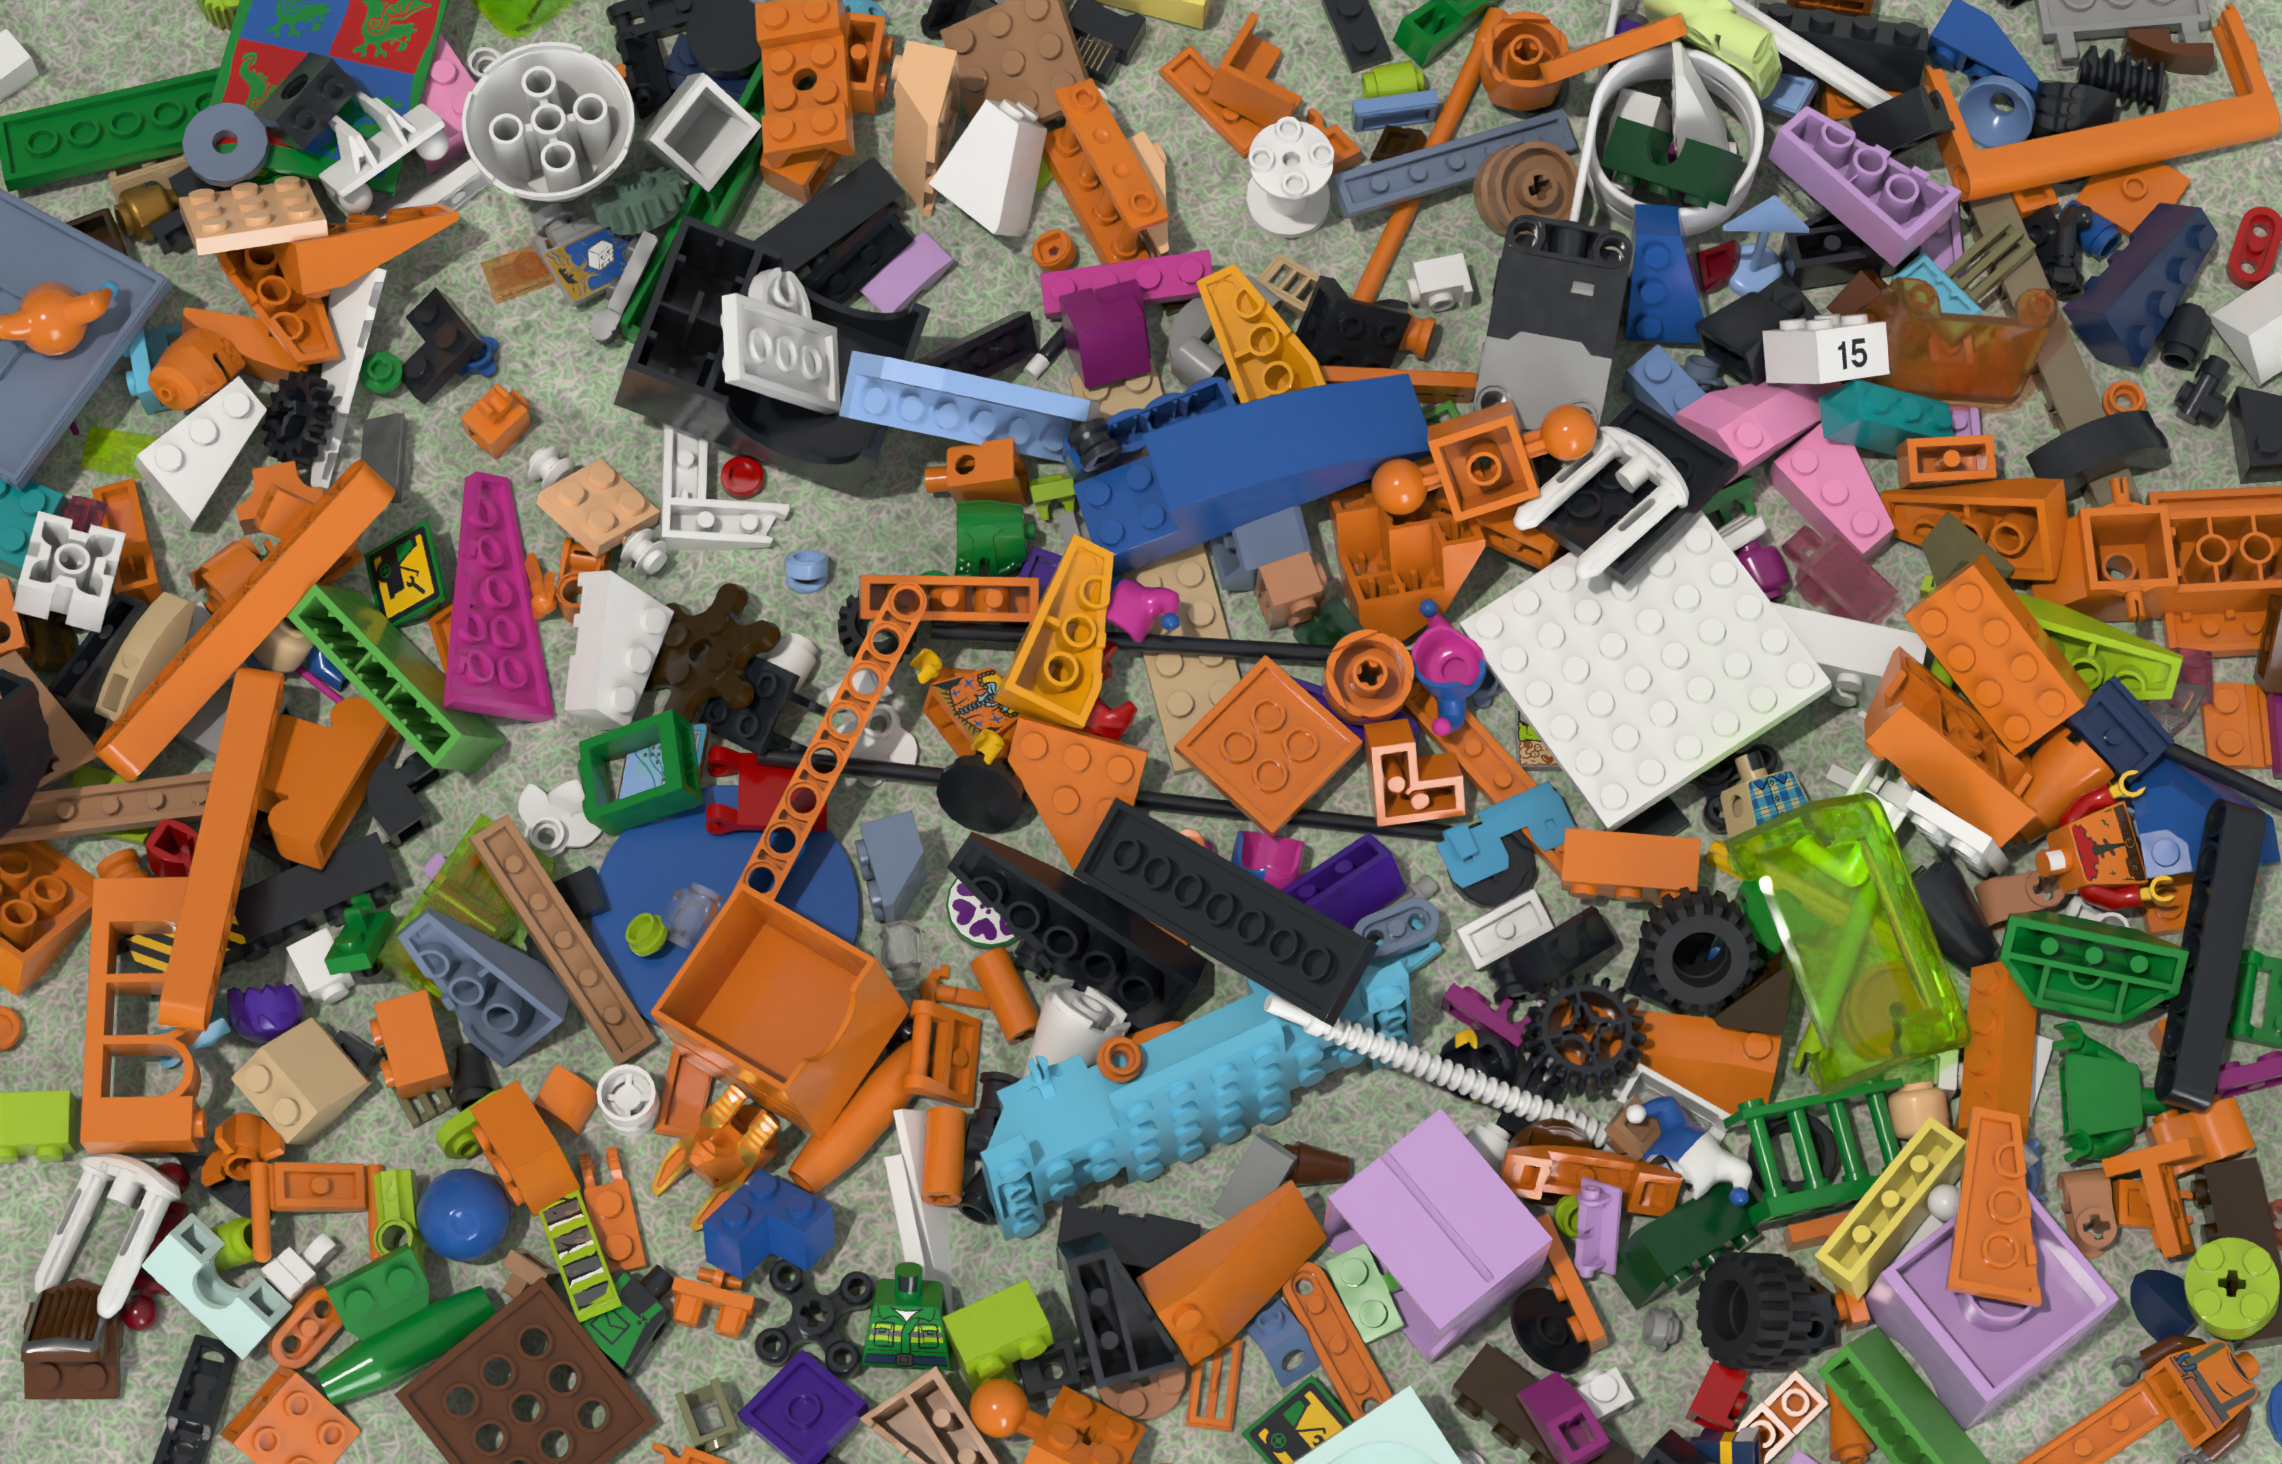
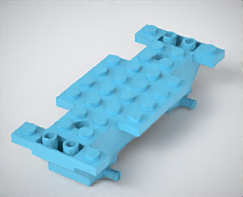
(1192, 1092)

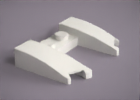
(700, 523)

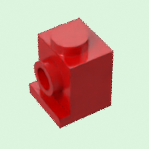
(1719, 1397)

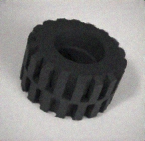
(1705, 981)
(1754, 1310)

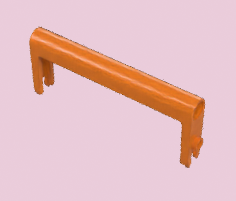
(2118, 144)

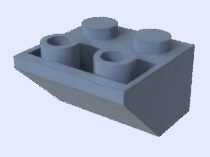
(1257, 544)
(894, 861)

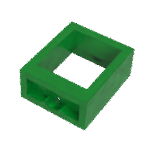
(680, 766)

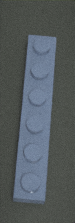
(1440, 165)

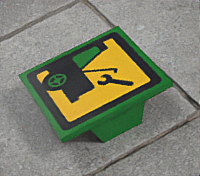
(407, 576)
(1296, 1424)

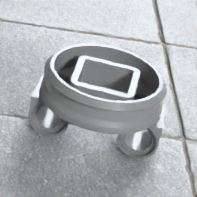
(1190, 356)

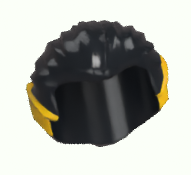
(1483, 1053)

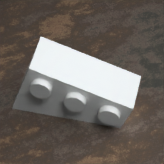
(200, 450)
(614, 649)

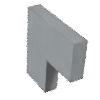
(1257, 1175)

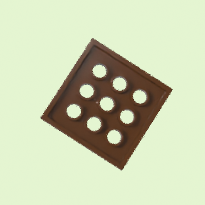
(500, 1338)

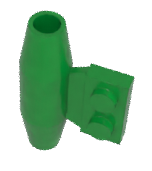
(395, 1324)

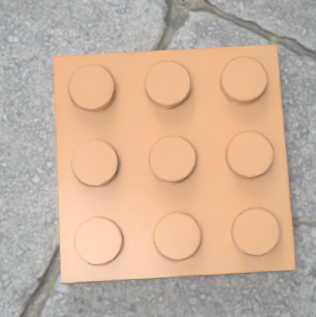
(252, 215)

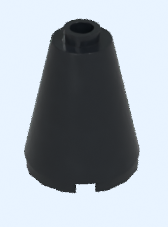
(1954, 915)

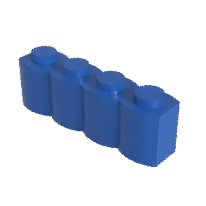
(1130, 424)

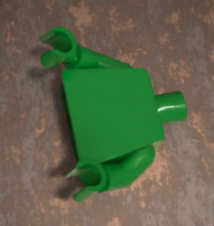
(2099, 1096)

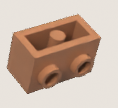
(1290, 590)

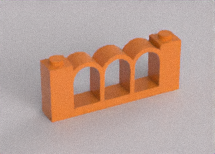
(134, 1123)

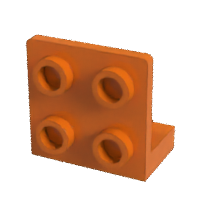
(290, 1424)

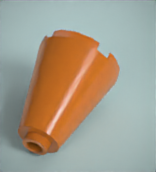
(2059, 775)

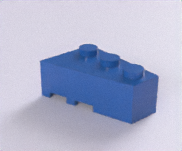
(1662, 284)

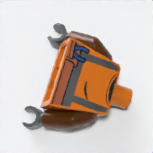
(2200, 1389)

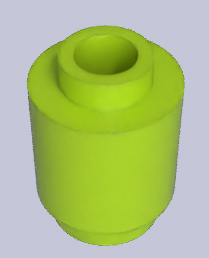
(1392, 80)
(238, 1244)

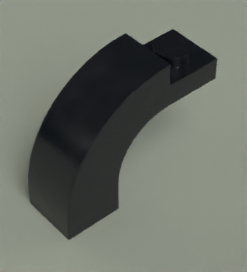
(2101, 447)

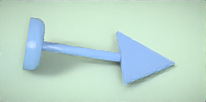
(1759, 263)

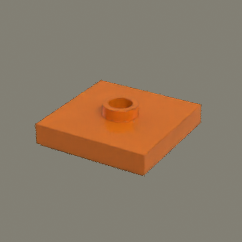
(2132, 193)

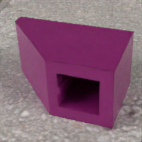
(1564, 1420)

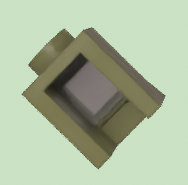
(708, 1417)

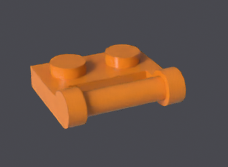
(952, 1058)

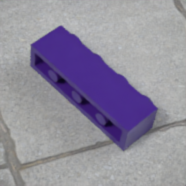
(1351, 882)

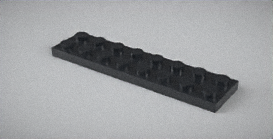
(1226, 911)

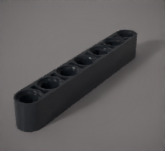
(2215, 941)

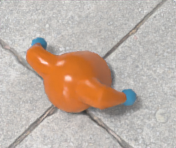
(55, 316)

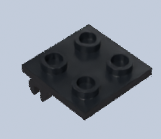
(754, 724)

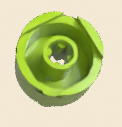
(2210, 1272)

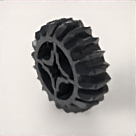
(1602, 1028)

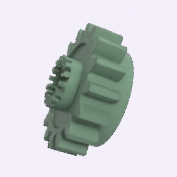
(640, 201)

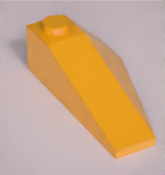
(1254, 340)
(1061, 652)

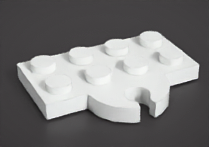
(778, 346)

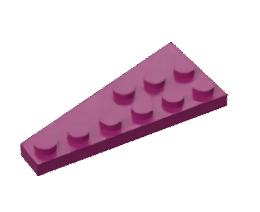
(494, 640)

